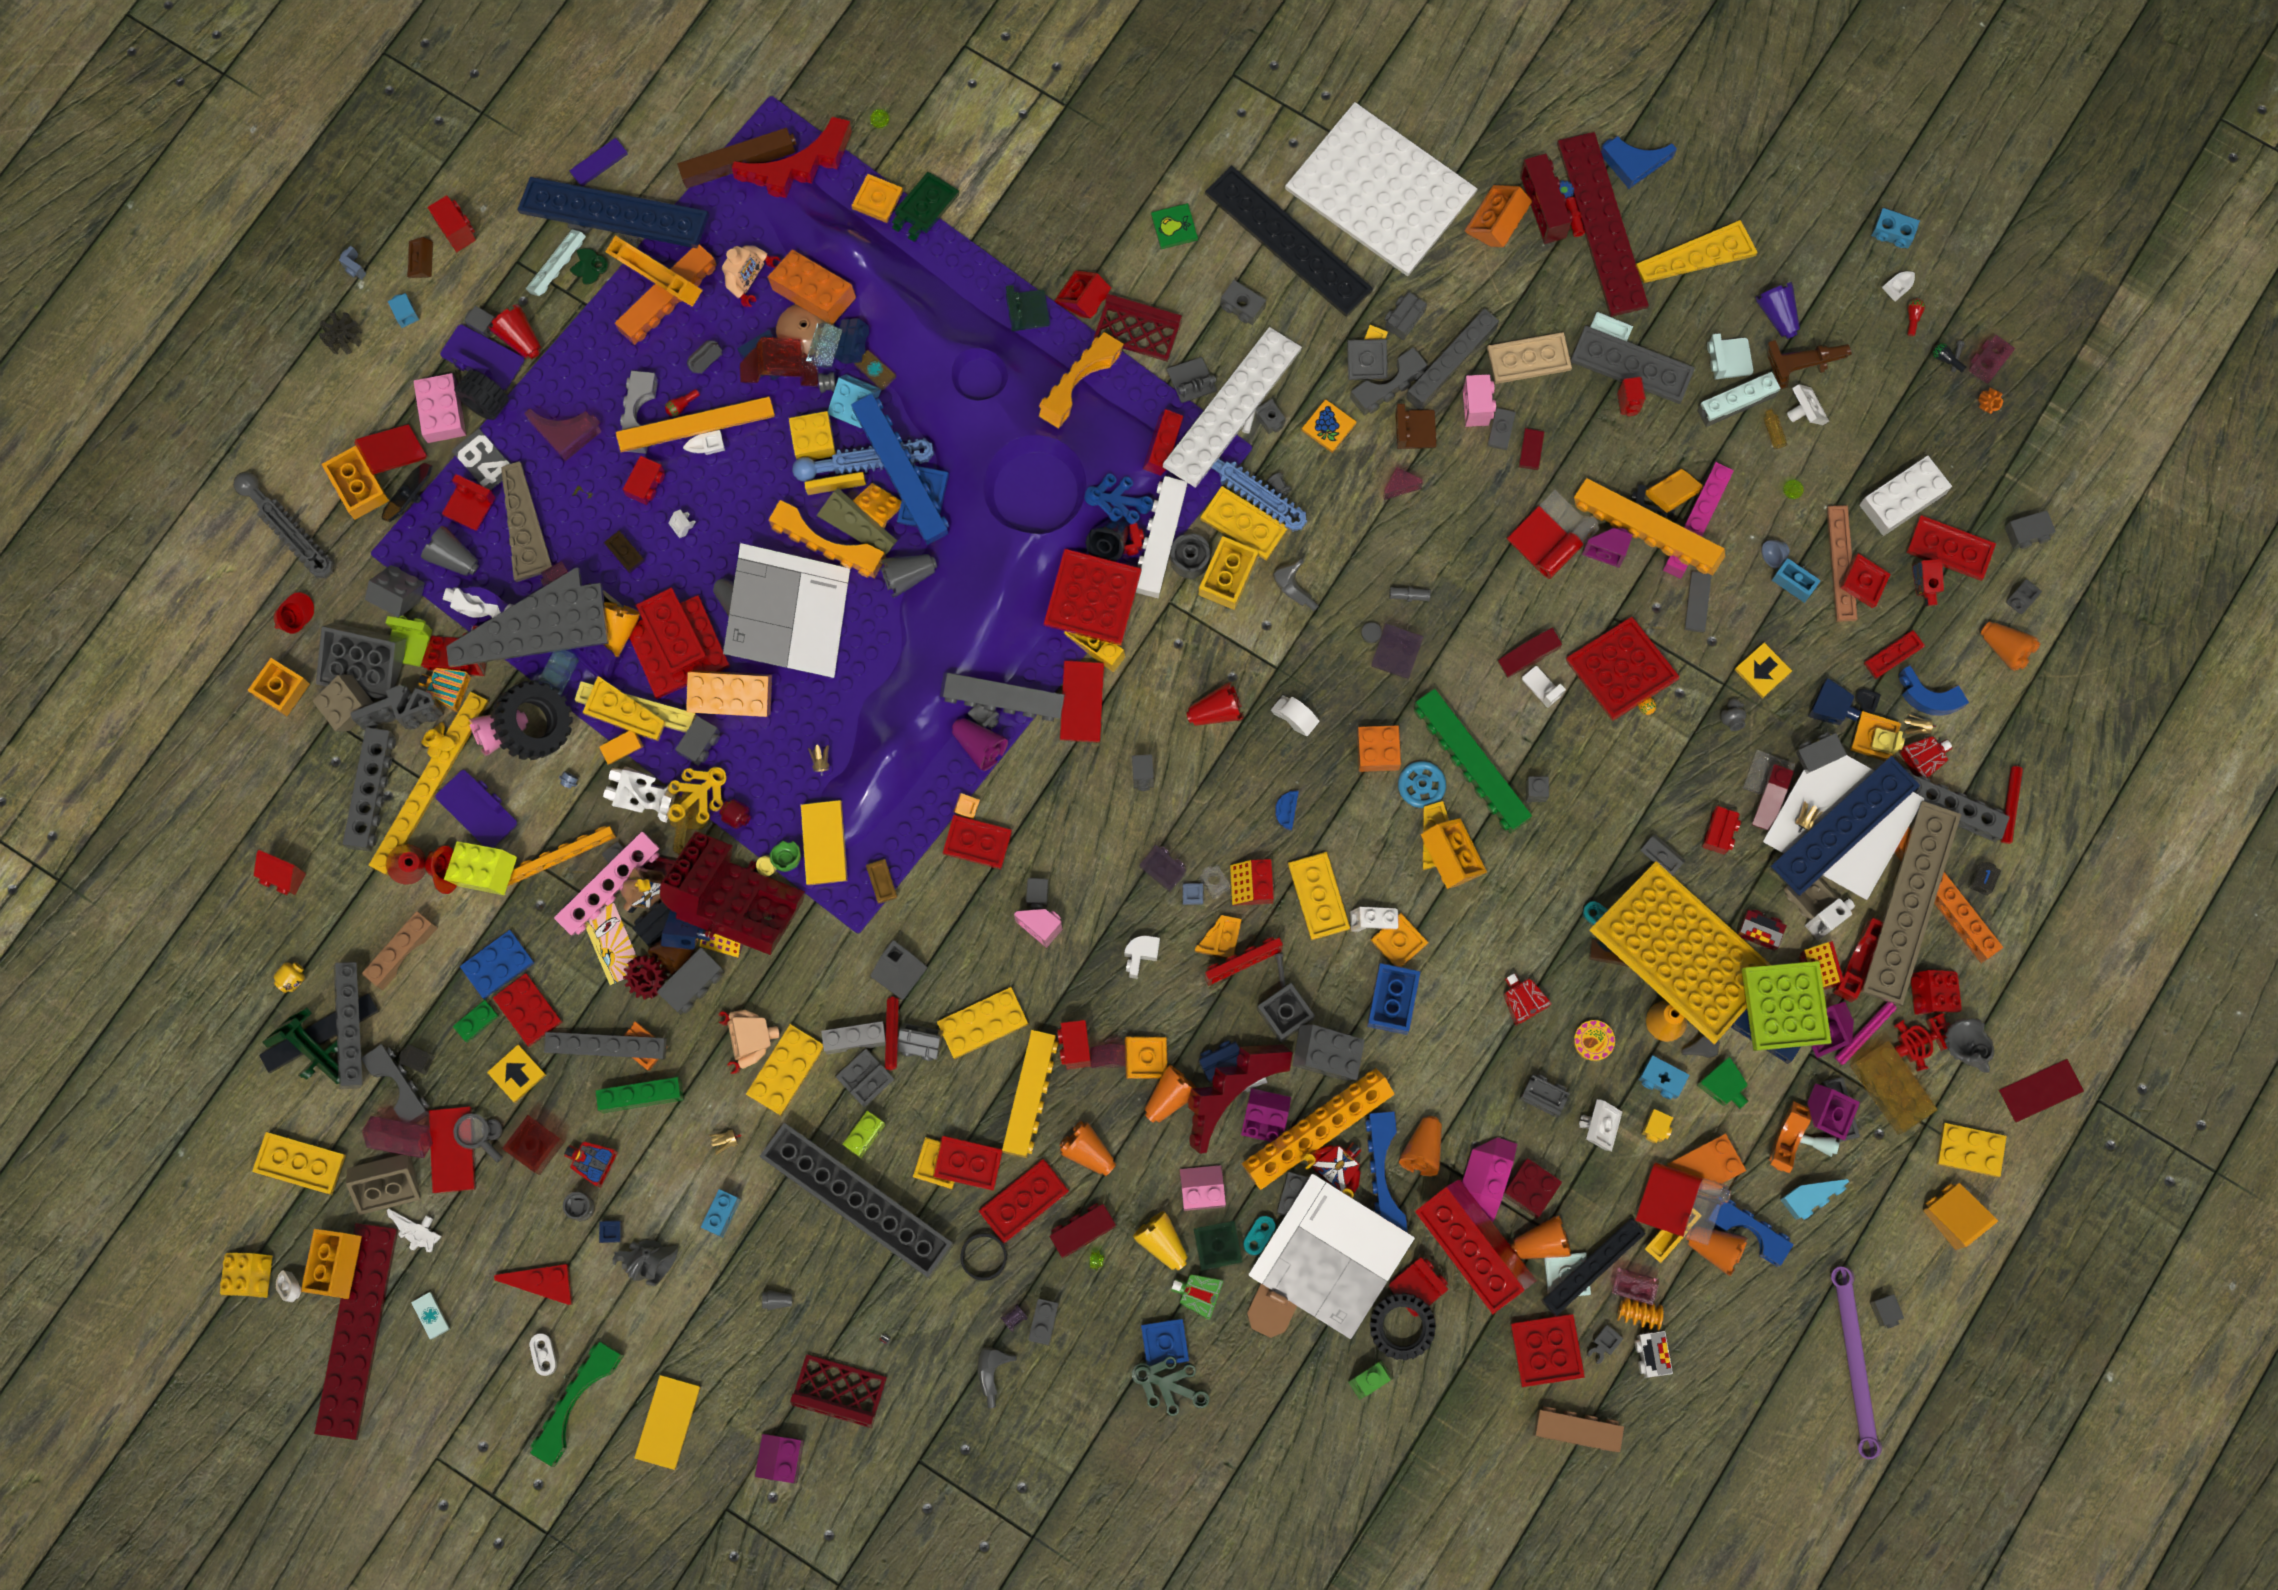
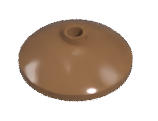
(790, 325)

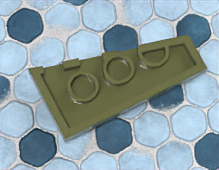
(852, 520)

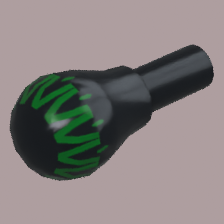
(1943, 353)

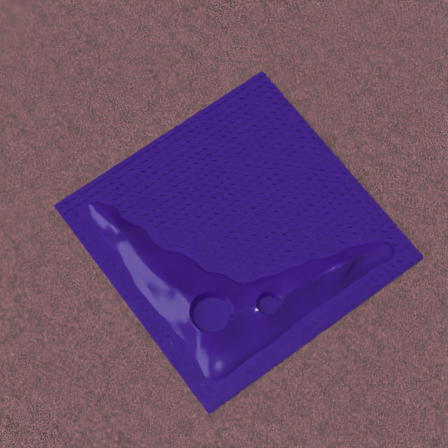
(959, 384)

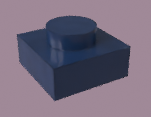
(610, 1232)

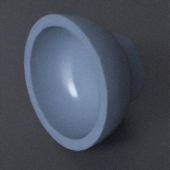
(1775, 553)

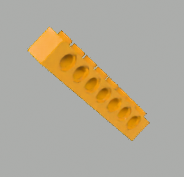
(1318, 1128)

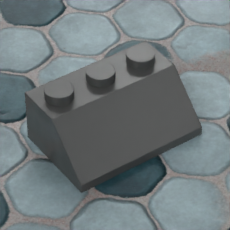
(691, 982)

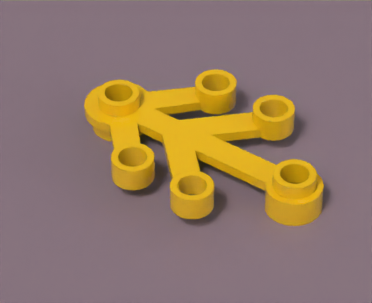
(698, 792)

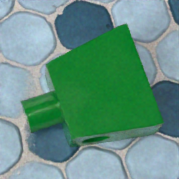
(1725, 1084)

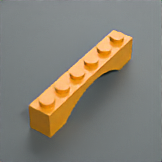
(654, 271)
(1101, 355)
(861, 557)

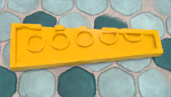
(1710, 250)

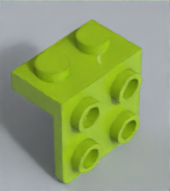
(416, 634)

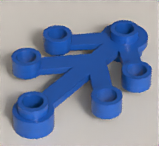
(1095, 496)

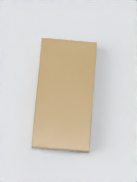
(1529, 358)

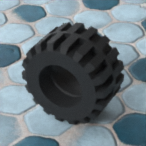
(481, 395)

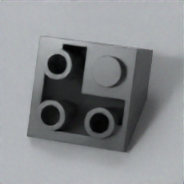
(898, 970)

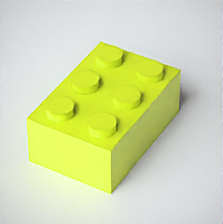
(480, 868)

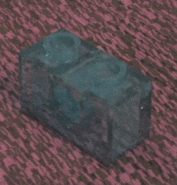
(824, 345)

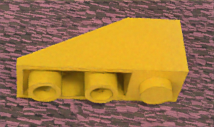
(1101, 651)

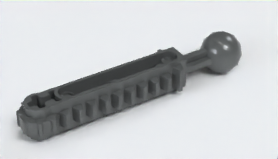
(275, 515)

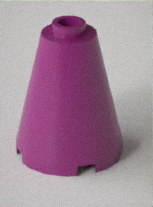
(979, 742)

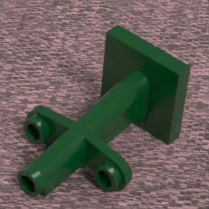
(293, 1032)

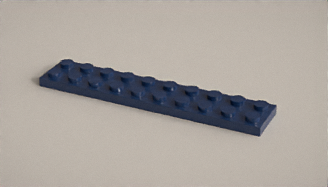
(613, 212)

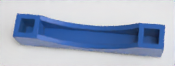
(1382, 1130)

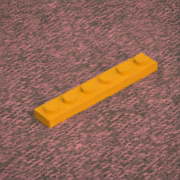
(563, 853)

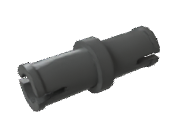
(1409, 594)

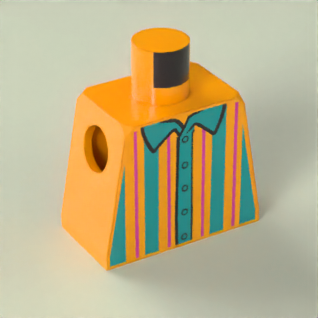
(446, 686)

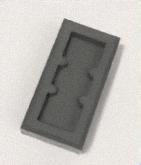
(1501, 429)

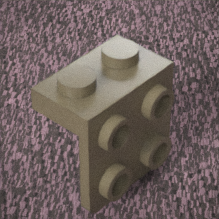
(1813, 900)

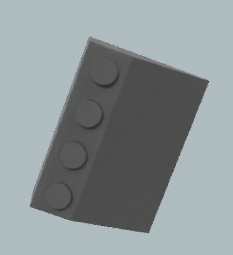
(365, 654)

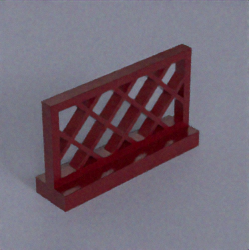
(1146, 314)
(834, 1409)

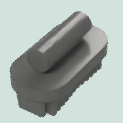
(704, 356)

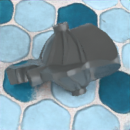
(647, 1261)

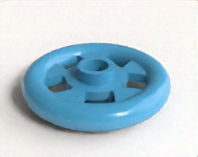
(1415, 799)

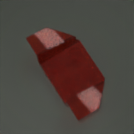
(778, 358)

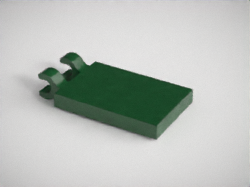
(924, 205)

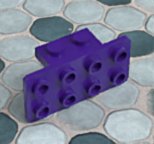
(475, 352)
(476, 809)

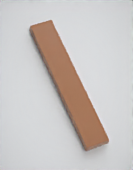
(1840, 561)

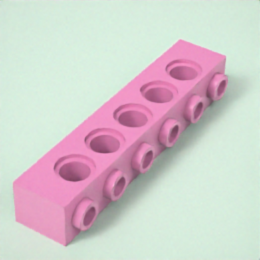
(566, 916)

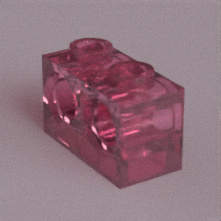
(1991, 359)

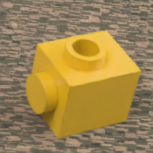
(1657, 1126)

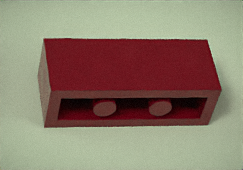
(1082, 1230)

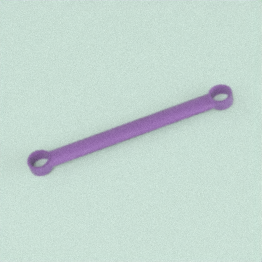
(1856, 1362)

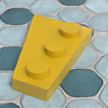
(1432, 815)

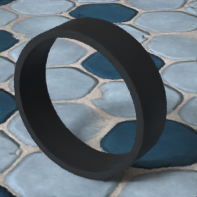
(962, 1255)

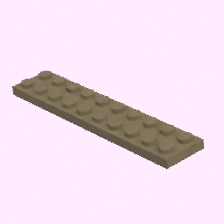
(1911, 903)

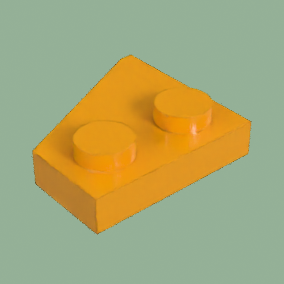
(1221, 938)

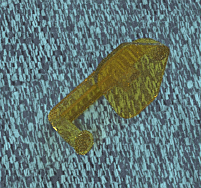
(687, 822)

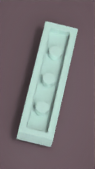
(553, 265)

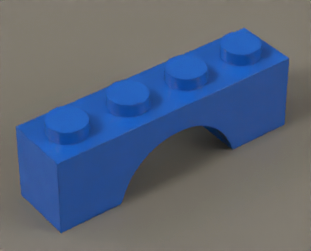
(1772, 1246)

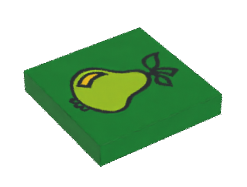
(1174, 226)

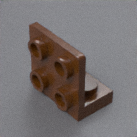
(1415, 428)

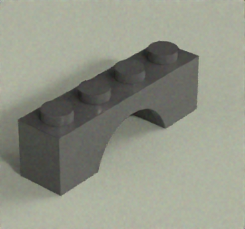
(1370, 395)
(381, 1063)

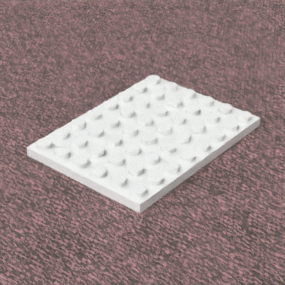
(1381, 189)

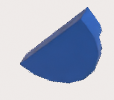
(1286, 809)

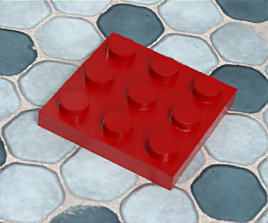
(1547, 1350)

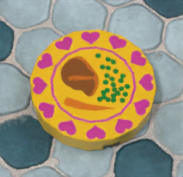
(1594, 1040)

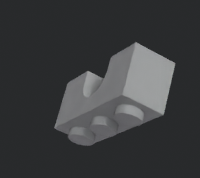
(850, 1037)

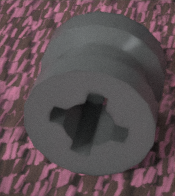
(827, 382)

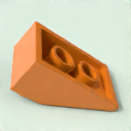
(1712, 1161)

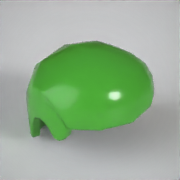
(785, 856)

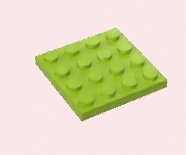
(1786, 1006)

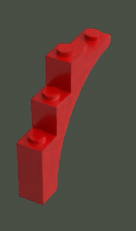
(779, 175)

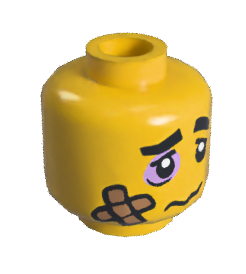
(289, 977)

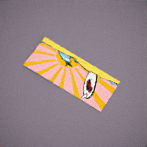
(611, 943)

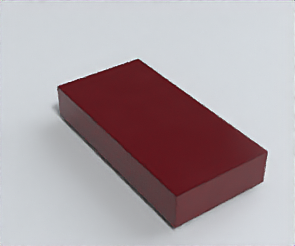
(1531, 449)

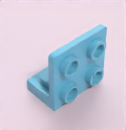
(846, 393)

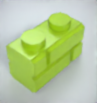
(864, 1134)

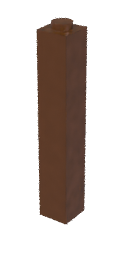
(720, 162)

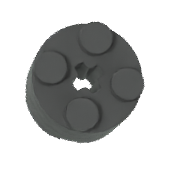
(1188, 545)

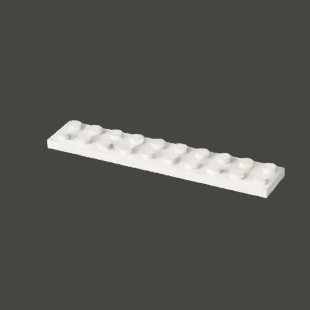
(1232, 407)

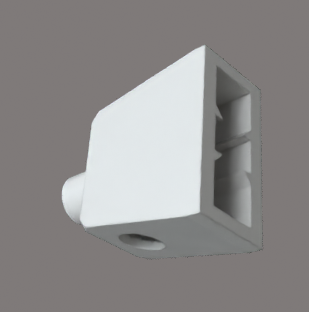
(1830, 918)

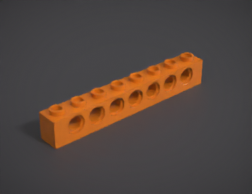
(1960, 914)

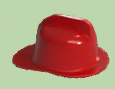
(294, 613)
(437, 865)

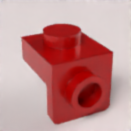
(1136, 538)

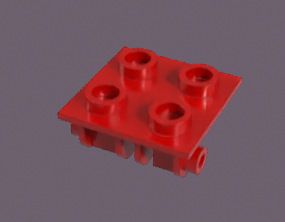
(436, 654)

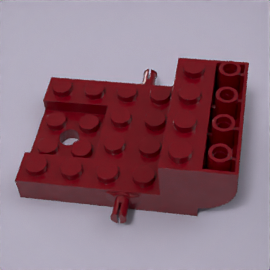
(727, 897)

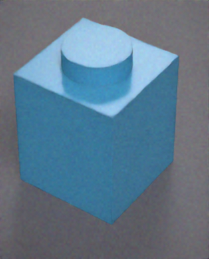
(403, 310)

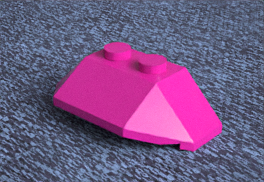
(1489, 1173)

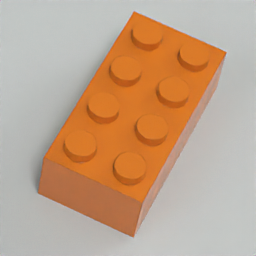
(812, 287)

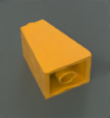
(1959, 1216)

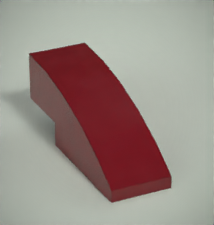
(1530, 652)

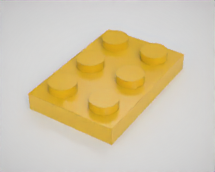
(1971, 1150)

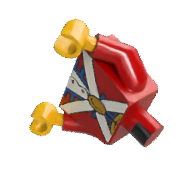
(1337, 1167)

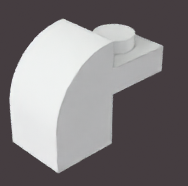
(1295, 714)
(1141, 948)

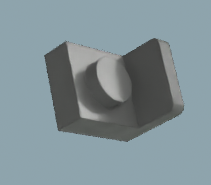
(2024, 597)
(984, 717)

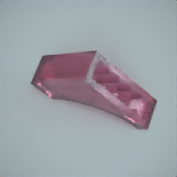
(566, 435)

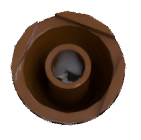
(671, 958)

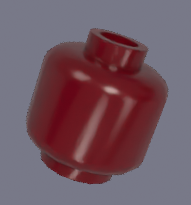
(735, 813)

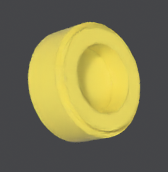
(764, 866)

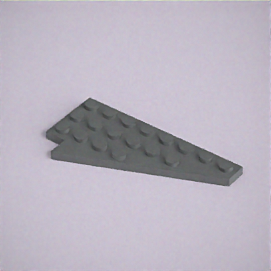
(549, 620)

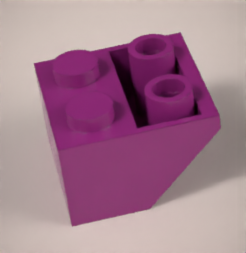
(1266, 1115)

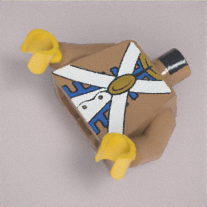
(641, 889)

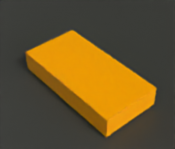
(621, 747)

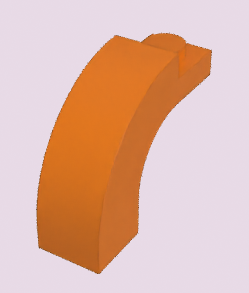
(1789, 1137)

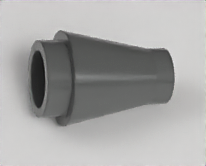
(775, 1300)

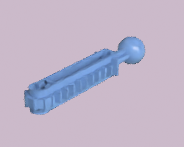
(848, 462)
(1260, 494)

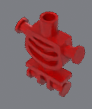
(1908, 1046)

